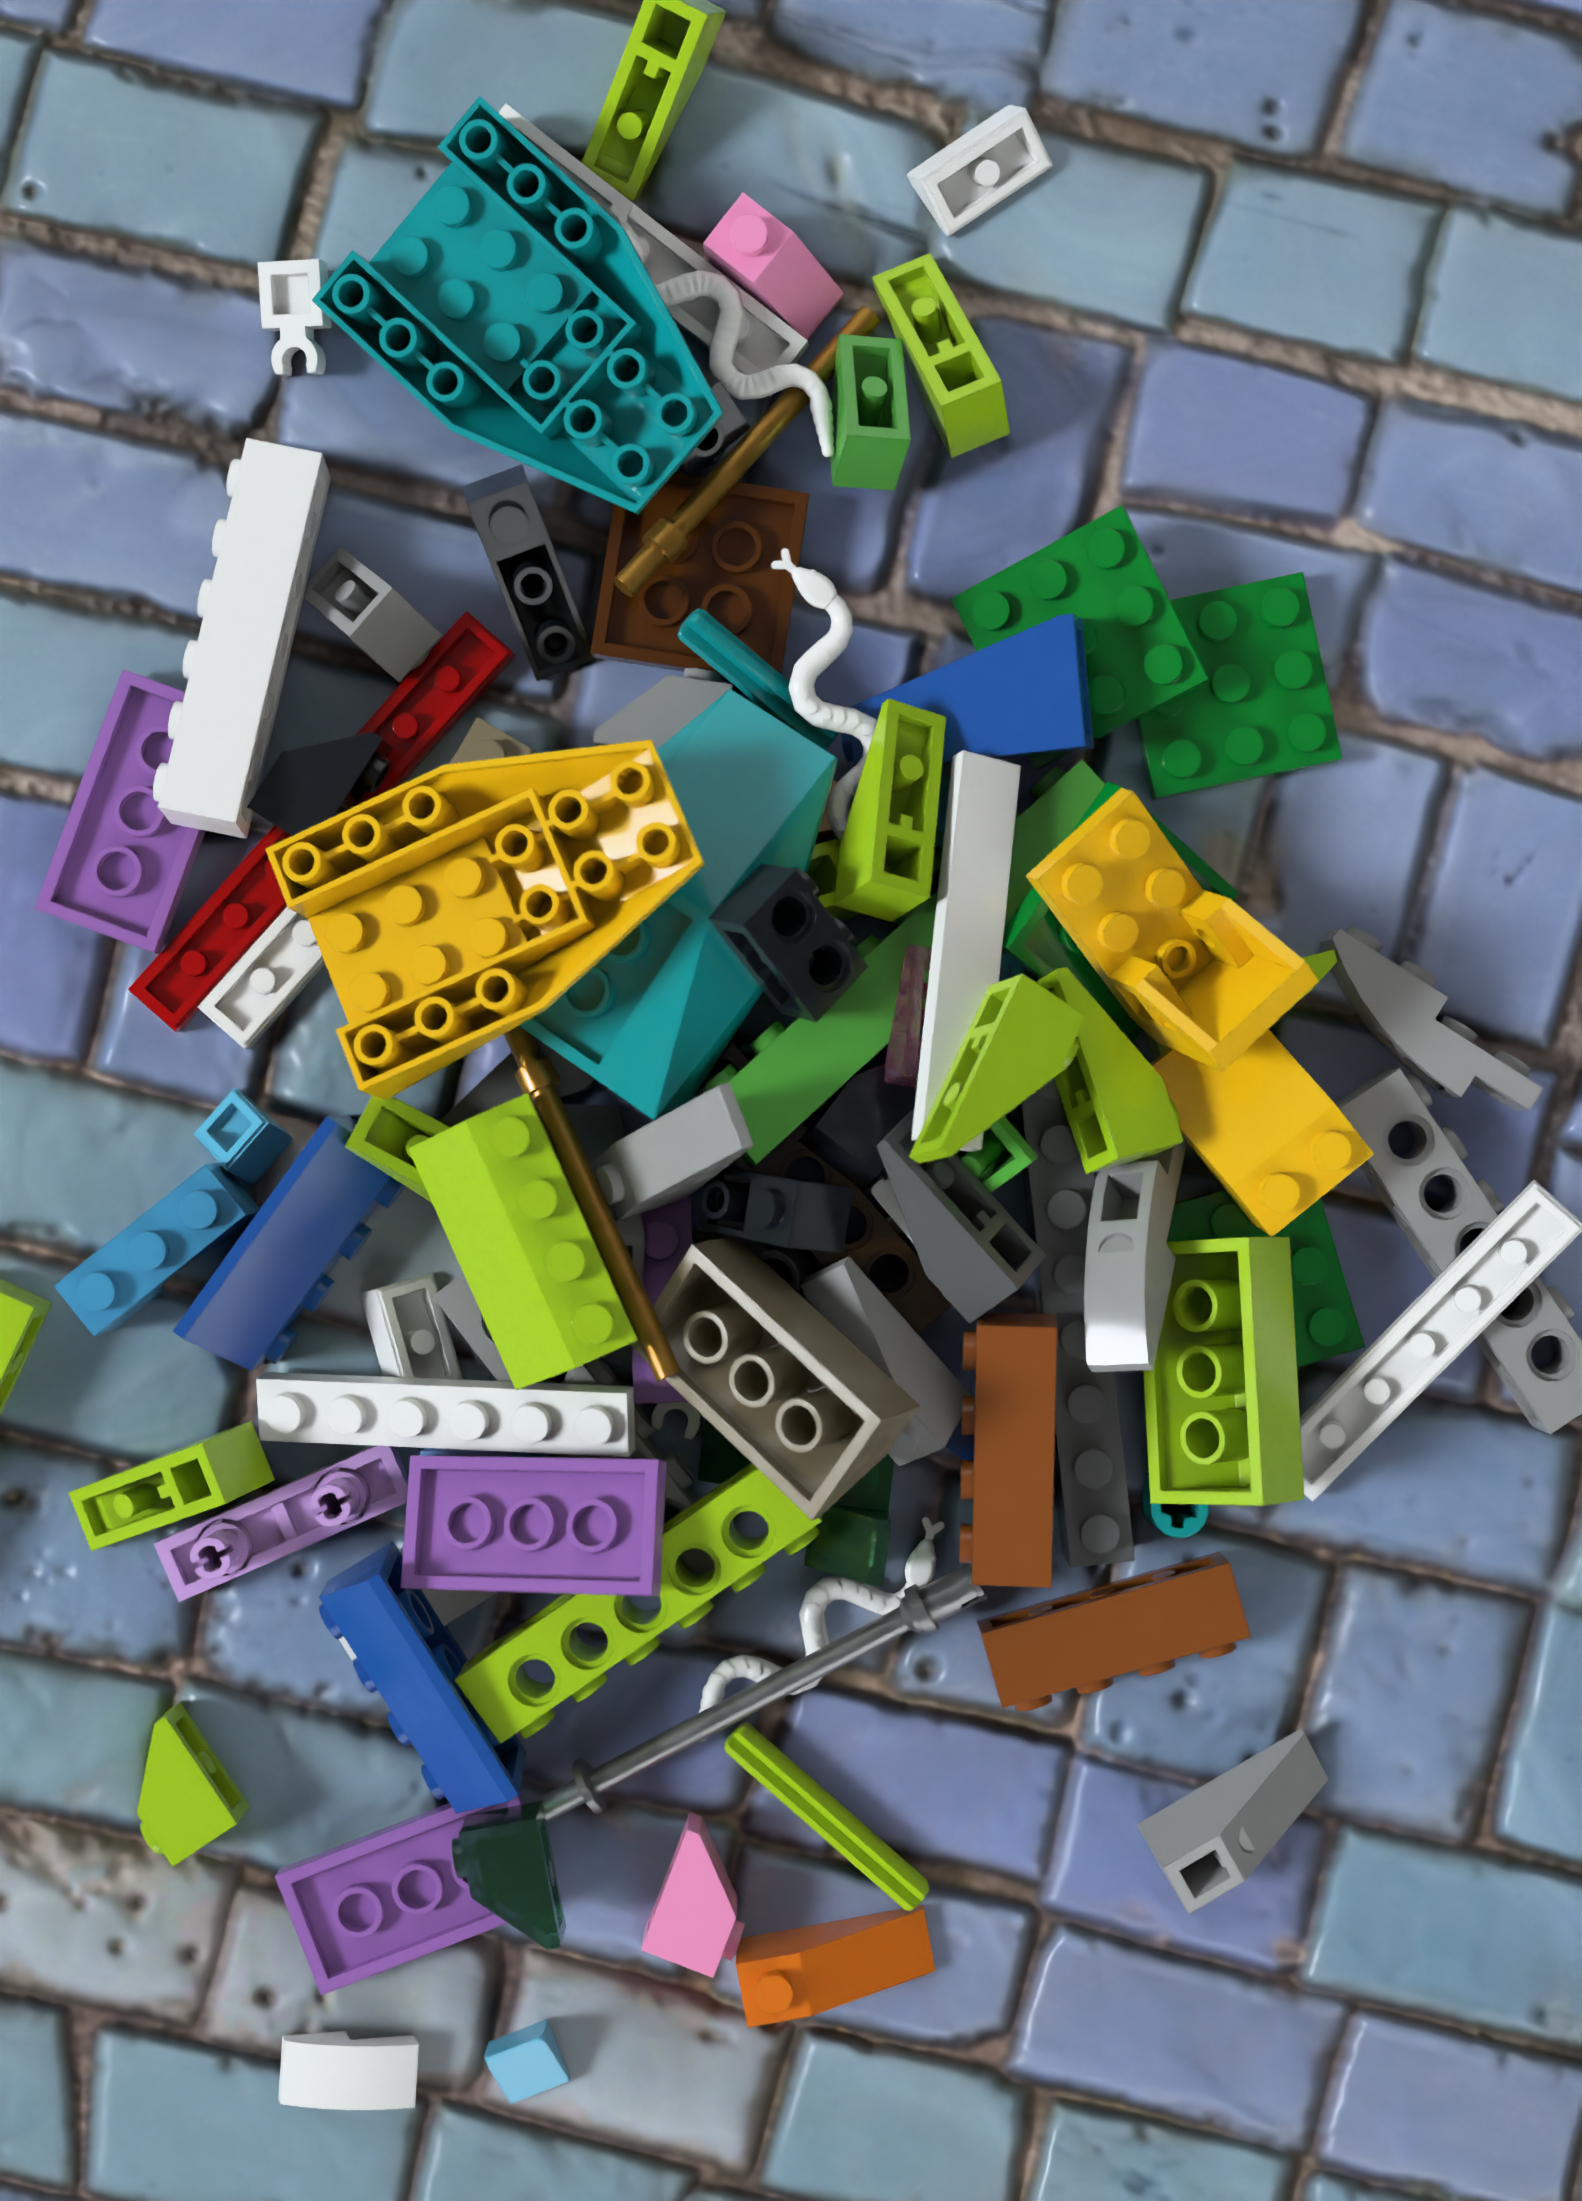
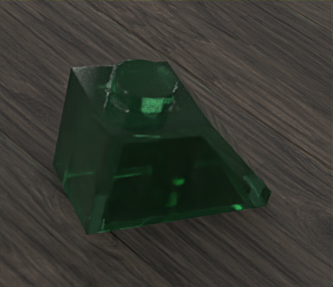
(851, 1544)
(513, 1869)

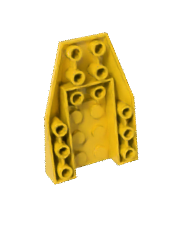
(481, 896)

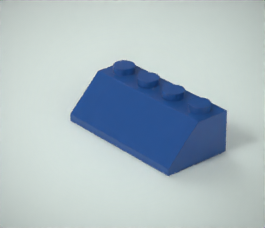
(289, 1251)
(414, 1667)

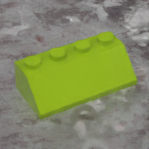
(522, 1242)
(1226, 1378)

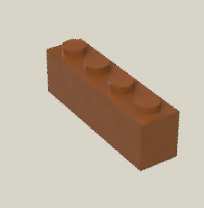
(1012, 1449)
(1114, 1631)

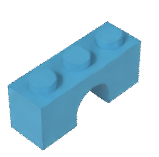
(156, 1247)

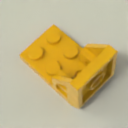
(1169, 952)

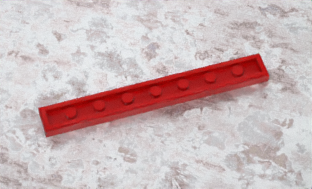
(251, 898)

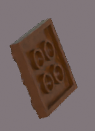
(719, 571)

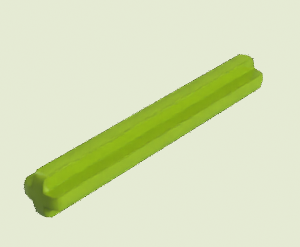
(826, 1816)

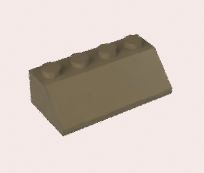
(777, 1375)

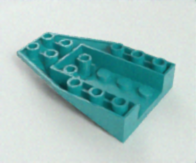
(529, 321)
(673, 989)

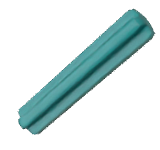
(747, 673)

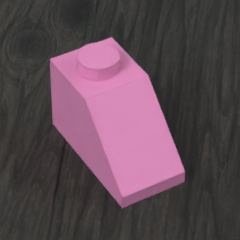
(772, 266)
(695, 1906)

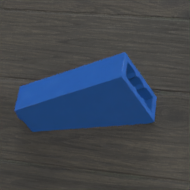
(1006, 698)

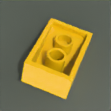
(1263, 1130)

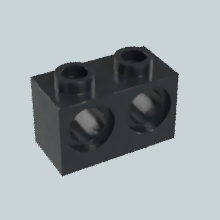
(781, 951)

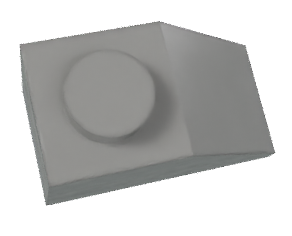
(371, 614)
(663, 709)

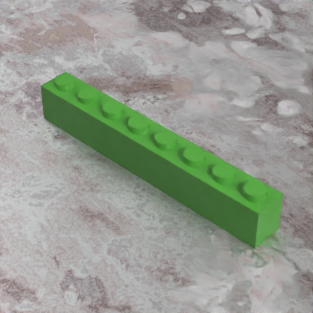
(812, 1060)

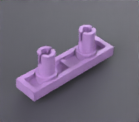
(283, 1520)

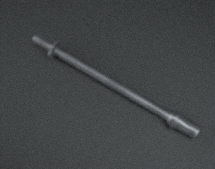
(917, 1611)

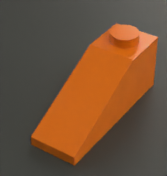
(830, 1964)

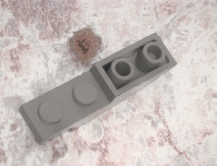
(1401, 1014)
(1129, 1261)

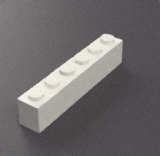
(243, 638)

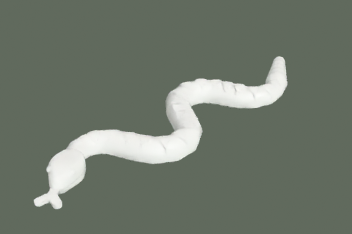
(725, 339)
(823, 595)
(918, 1570)

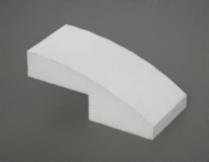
(348, 2074)

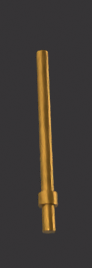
(668, 537)
(540, 1081)

